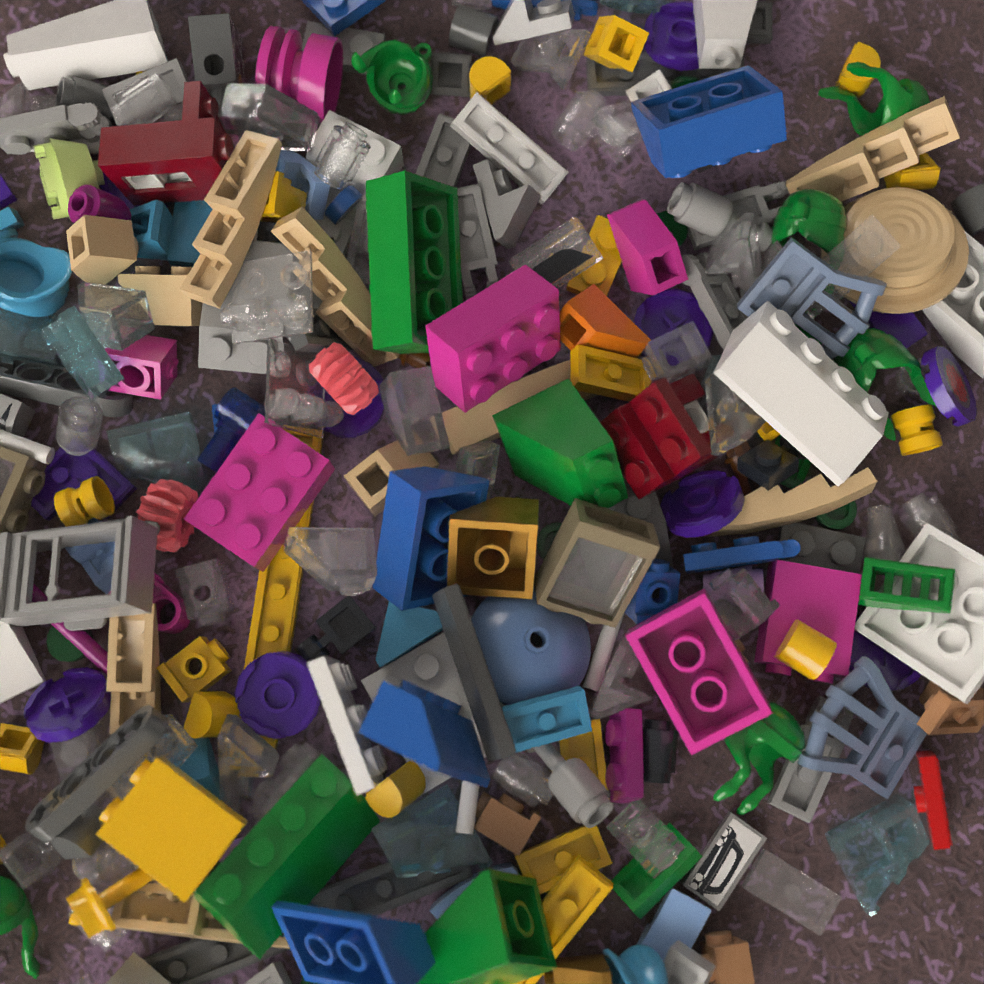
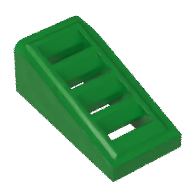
(887, 600)

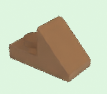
(948, 714)

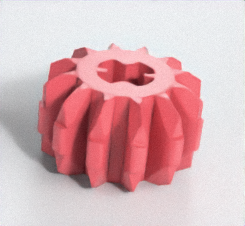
(344, 378)
(168, 504)

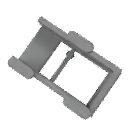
(131, 574)

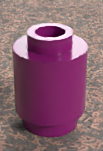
(96, 202)

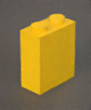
(170, 826)

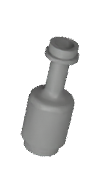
(708, 212)
(575, 787)

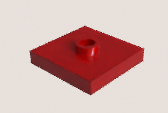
(930, 799)

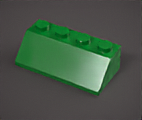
(411, 258)
(287, 855)

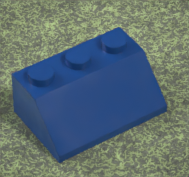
(711, 121)
(416, 531)
(426, 731)
(353, 946)

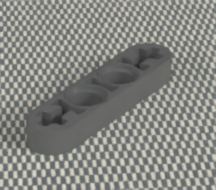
(53, 385)
(96, 773)

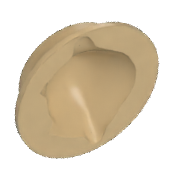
(930, 254)

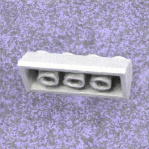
(802, 392)

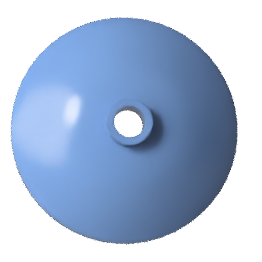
(514, 663)

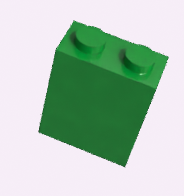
(561, 447)
(491, 933)

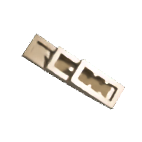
(879, 152)
(237, 207)
(334, 280)
(478, 423)
(812, 498)
(133, 666)
(161, 912)

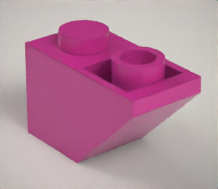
(646, 249)

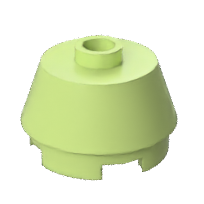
(64, 170)

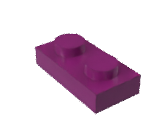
(625, 769)

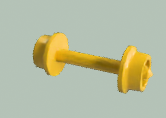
(91, 908)

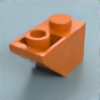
(598, 323)

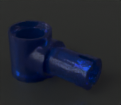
(234, 417)

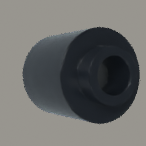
(659, 751)

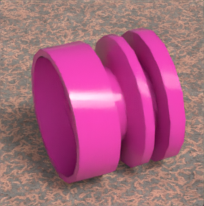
(307, 75)

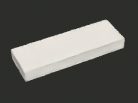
(508, 147)

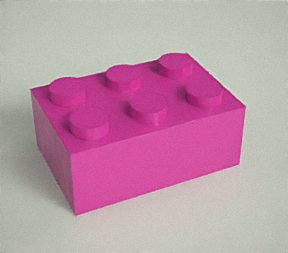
(494, 337)
(260, 492)
(698, 671)

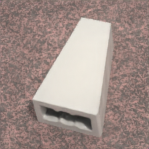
(722, 31)
(87, 44)

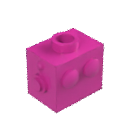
(147, 366)

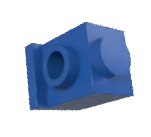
(658, 575)

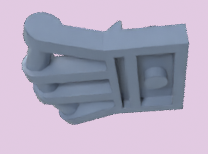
(798, 279)
(884, 745)

